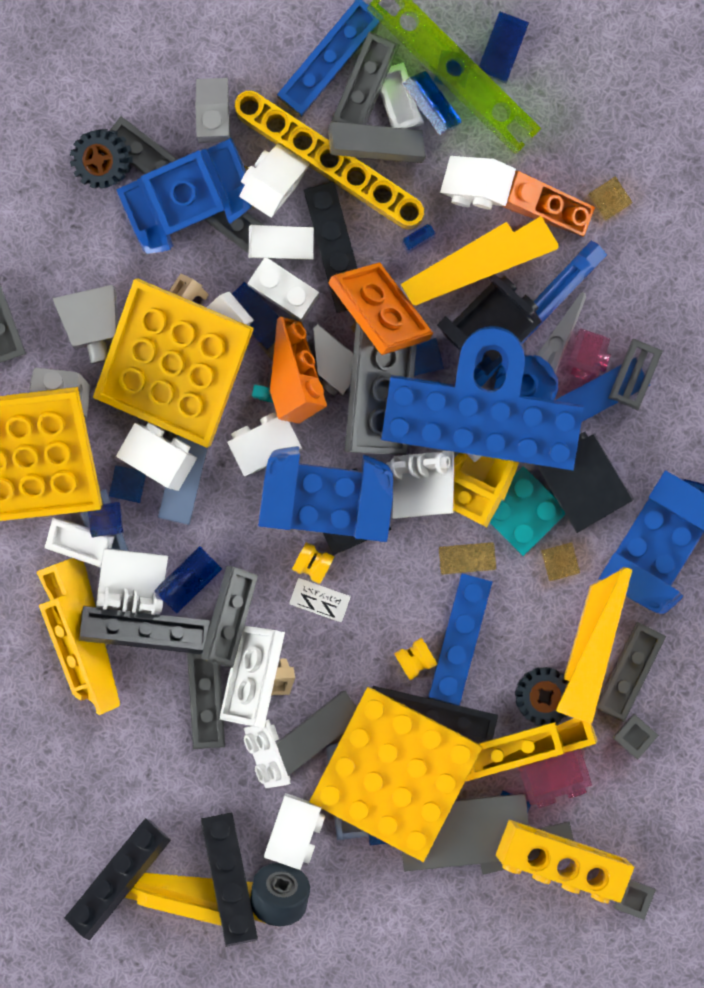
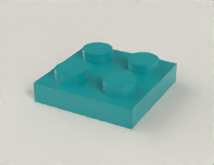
(526, 512)

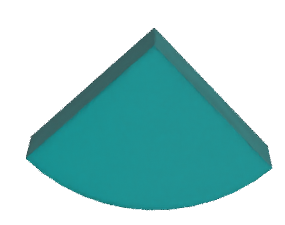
(262, 393)

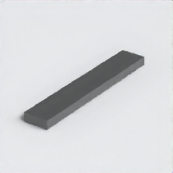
(151, 156)

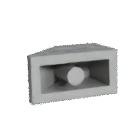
(212, 110)
(333, 362)

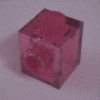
(588, 354)

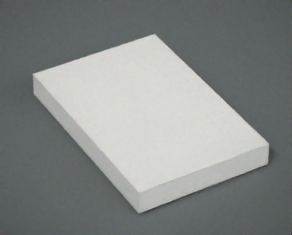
(252, 677)

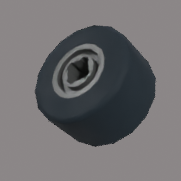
(279, 894)

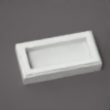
(398, 103)
(281, 242)
(77, 542)

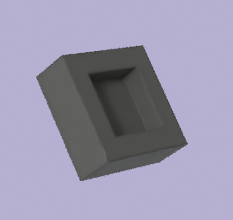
(635, 736)
(636, 899)

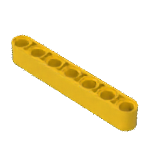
(320, 147)

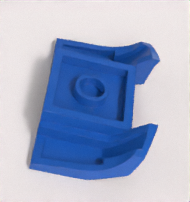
(185, 195)
(327, 497)
(660, 543)

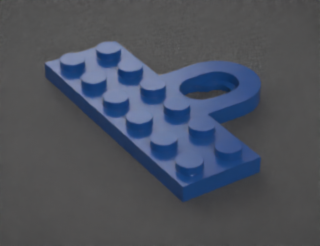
(482, 420)

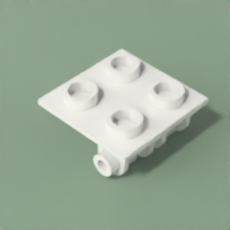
(422, 484)
(130, 581)
(269, 766)

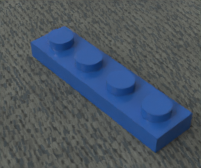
(328, 58)
(460, 639)

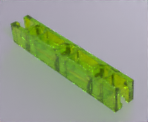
(472, 87)

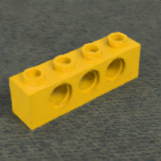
(521, 839)

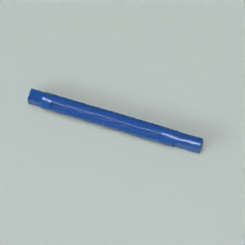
(558, 290)

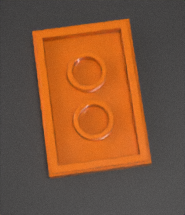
(380, 308)

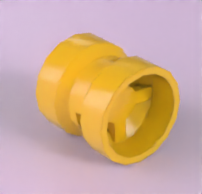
(320, 565)
(415, 658)

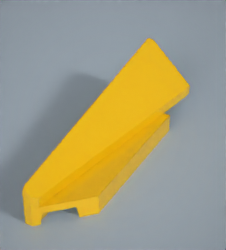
(480, 259)
(593, 646)
(83, 662)
(531, 746)
(180, 896)

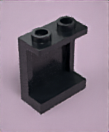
(493, 307)
(589, 489)

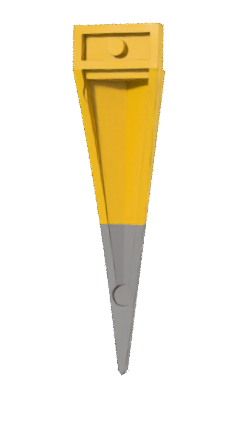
(484, 483)

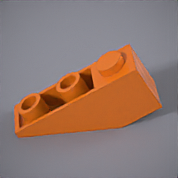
(556, 208)
(294, 378)

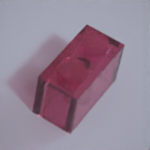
(554, 778)

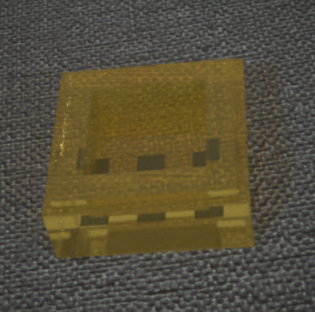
(610, 198)
(560, 561)

